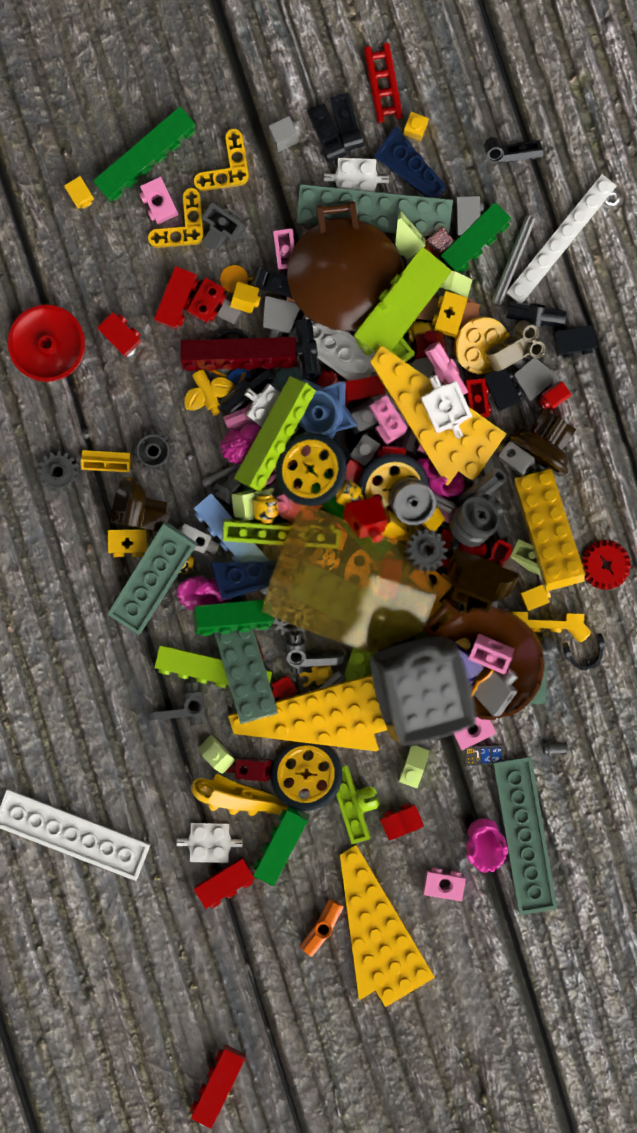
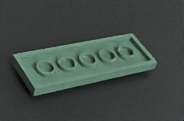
(152, 578)
(246, 675)

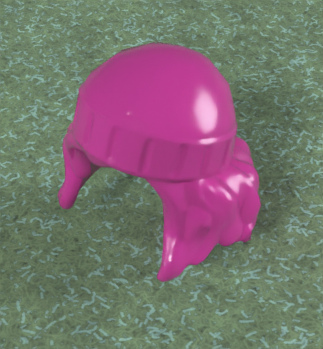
(238, 442)
(437, 482)
(199, 592)
(485, 845)

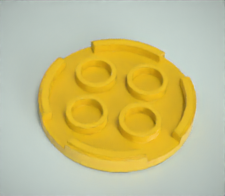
(474, 340)

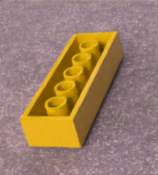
(549, 530)

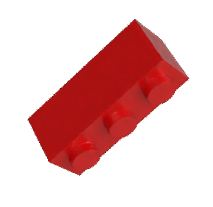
(176, 298)
(224, 883)

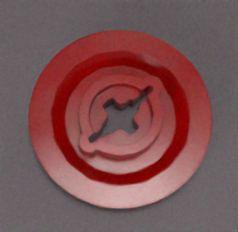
(619, 565)

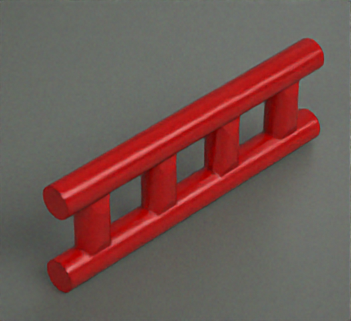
(374, 75)

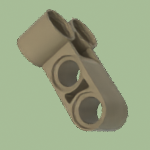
(516, 347)

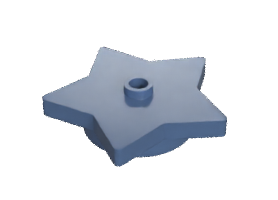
(327, 410)

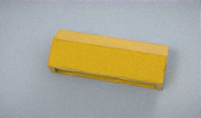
(105, 461)

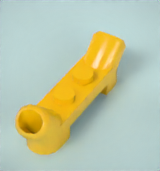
(572, 623)

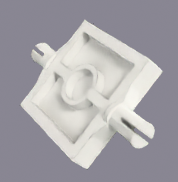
(356, 174)
(262, 404)
(446, 406)
(209, 842)

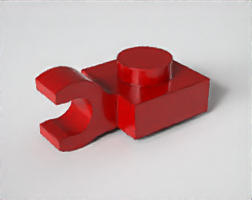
(283, 688)

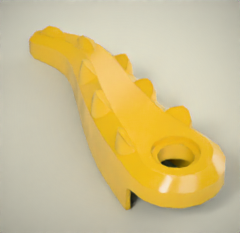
(235, 797)

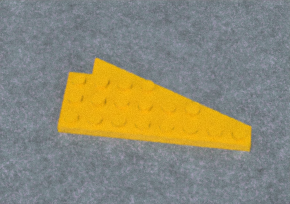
(444, 451)
(330, 716)
(381, 945)

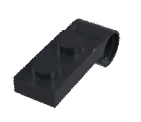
(346, 122)
(326, 132)
(512, 152)
(271, 281)

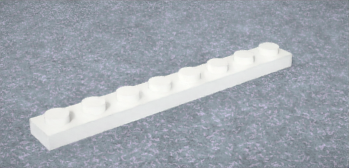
(561, 239)

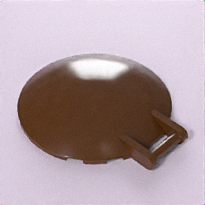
(341, 269)
(504, 628)

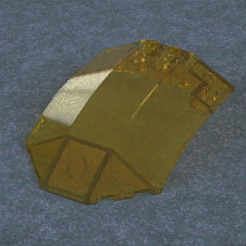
(347, 584)

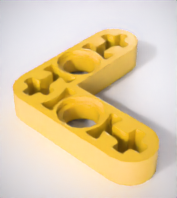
(235, 167)
(190, 226)

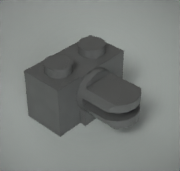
(223, 225)

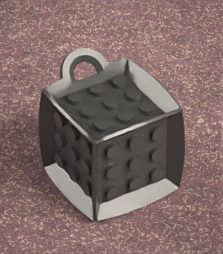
(422, 690)

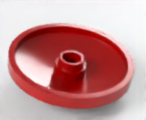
(46, 343)

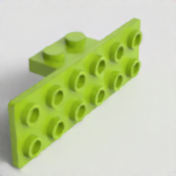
(403, 301)

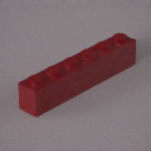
(238, 353)

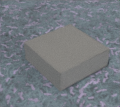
(227, 313)

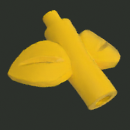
(207, 392)

